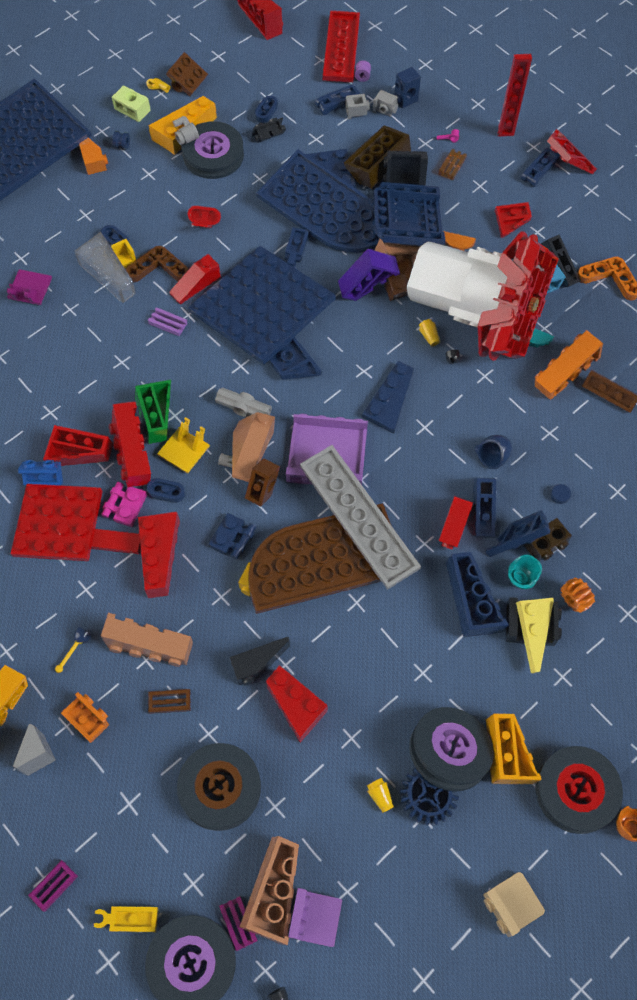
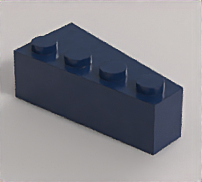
(472, 597)

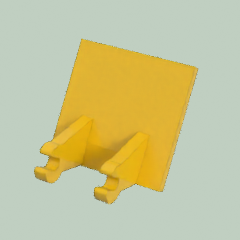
(183, 448)

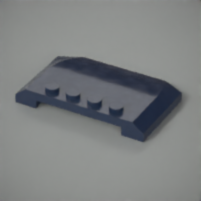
(408, 214)

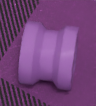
(362, 71)

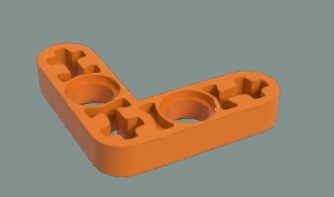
(611, 270)

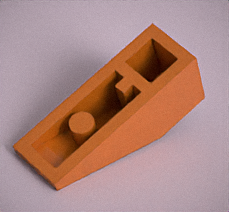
(93, 157)

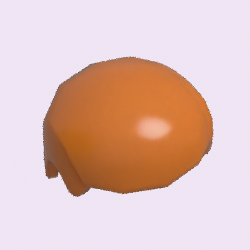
(627, 823)

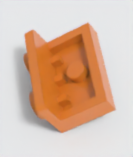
(85, 717)

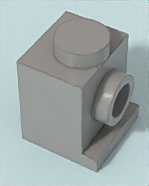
(385, 103)
(356, 105)

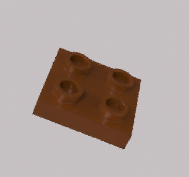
(186, 75)

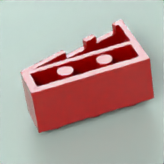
(77, 447)
(296, 702)

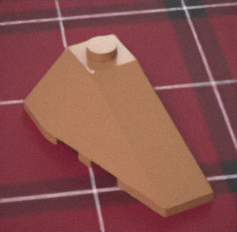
(250, 443)

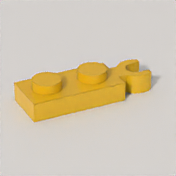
(129, 919)

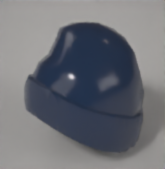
(494, 451)

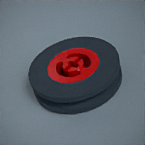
(602, 801)

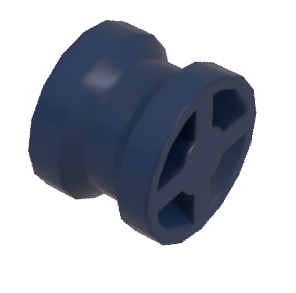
(121, 139)

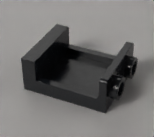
(406, 167)
(514, 630)

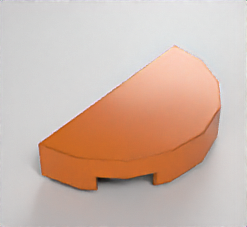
(459, 241)

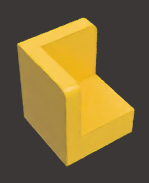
(124, 252)

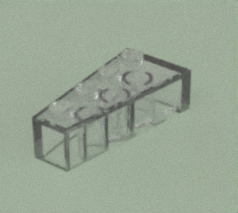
(103, 264)

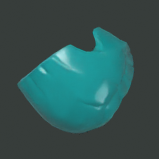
(524, 572)

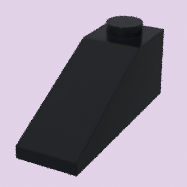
(565, 263)
(254, 662)

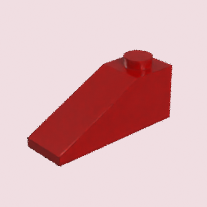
(196, 279)

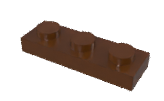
(610, 391)

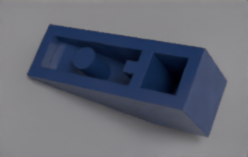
(484, 506)

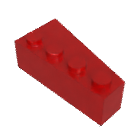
(265, 16)
(129, 445)
(158, 544)

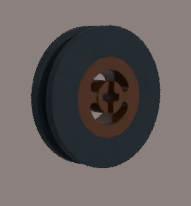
(202, 767)

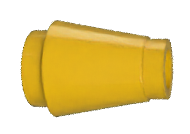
(429, 331)
(380, 794)

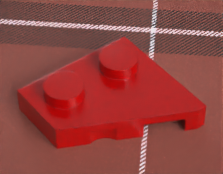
(512, 217)

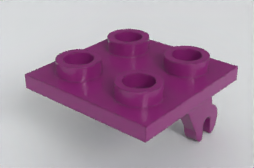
(29, 287)

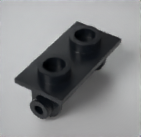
(262, 130)

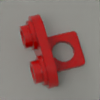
(204, 216)

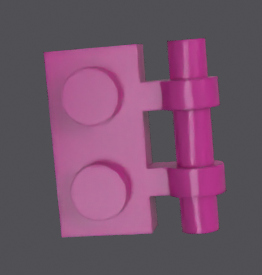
(129, 507)

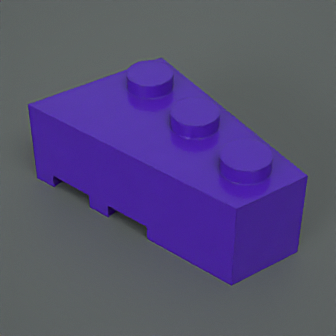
(367, 272)

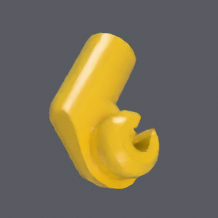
(157, 83)

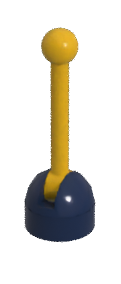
(81, 637)

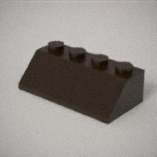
(368, 160)

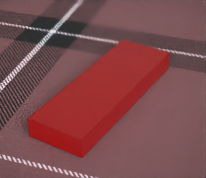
(116, 541)

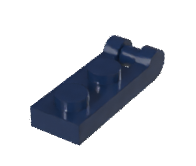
(335, 99)
(540, 166)

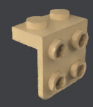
(513, 904)

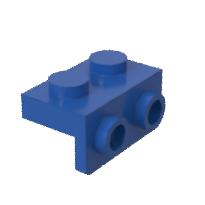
(41, 473)

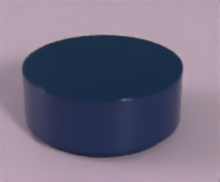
(560, 494)

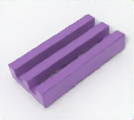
(169, 319)

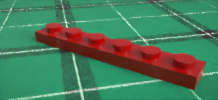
(514, 94)

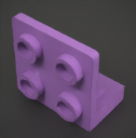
(315, 918)

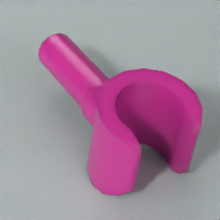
(454, 136)

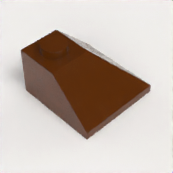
(397, 285)

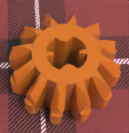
(577, 595)

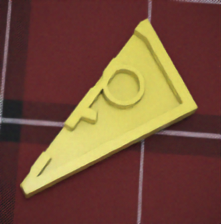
(535, 621)

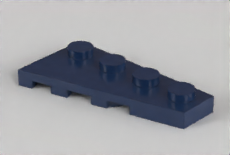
(389, 399)

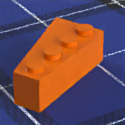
(569, 364)

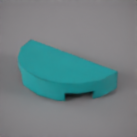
(540, 338)

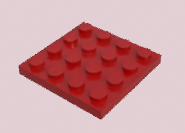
(57, 522)

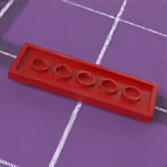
(341, 46)

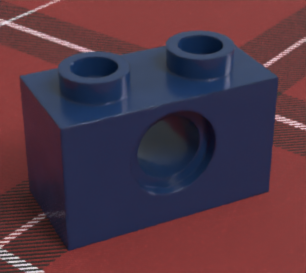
(407, 87)

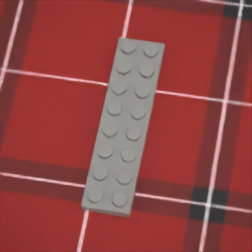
(360, 517)

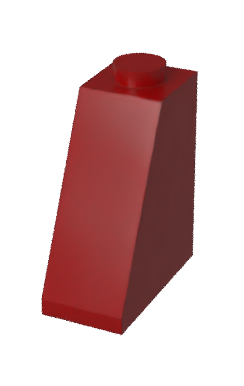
(455, 522)

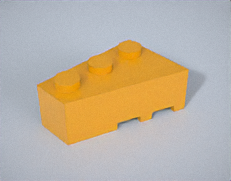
(511, 758)

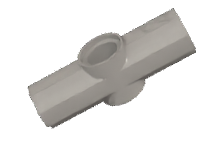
(242, 404)

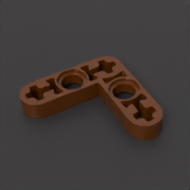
(160, 260)

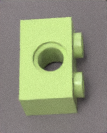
(131, 103)

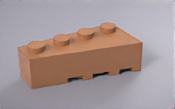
(146, 641)
(272, 894)

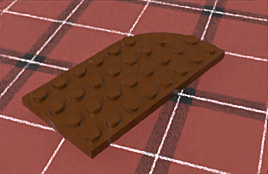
(307, 564)

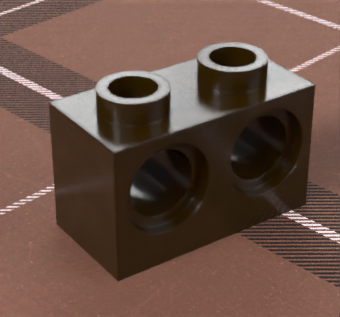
(549, 542)

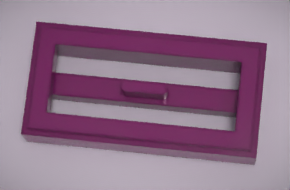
(59, 891)
(231, 903)

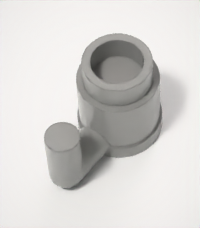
(187, 133)

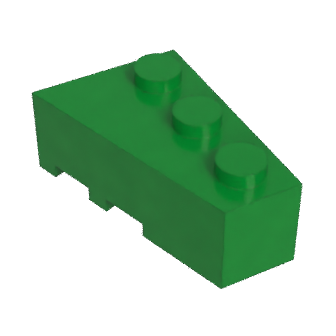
(153, 407)

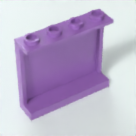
(317, 433)

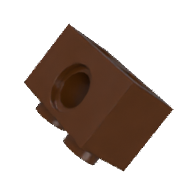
(262, 482)

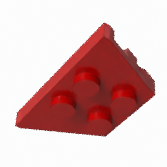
(569, 152)

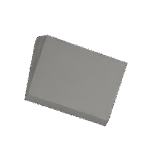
(33, 752)

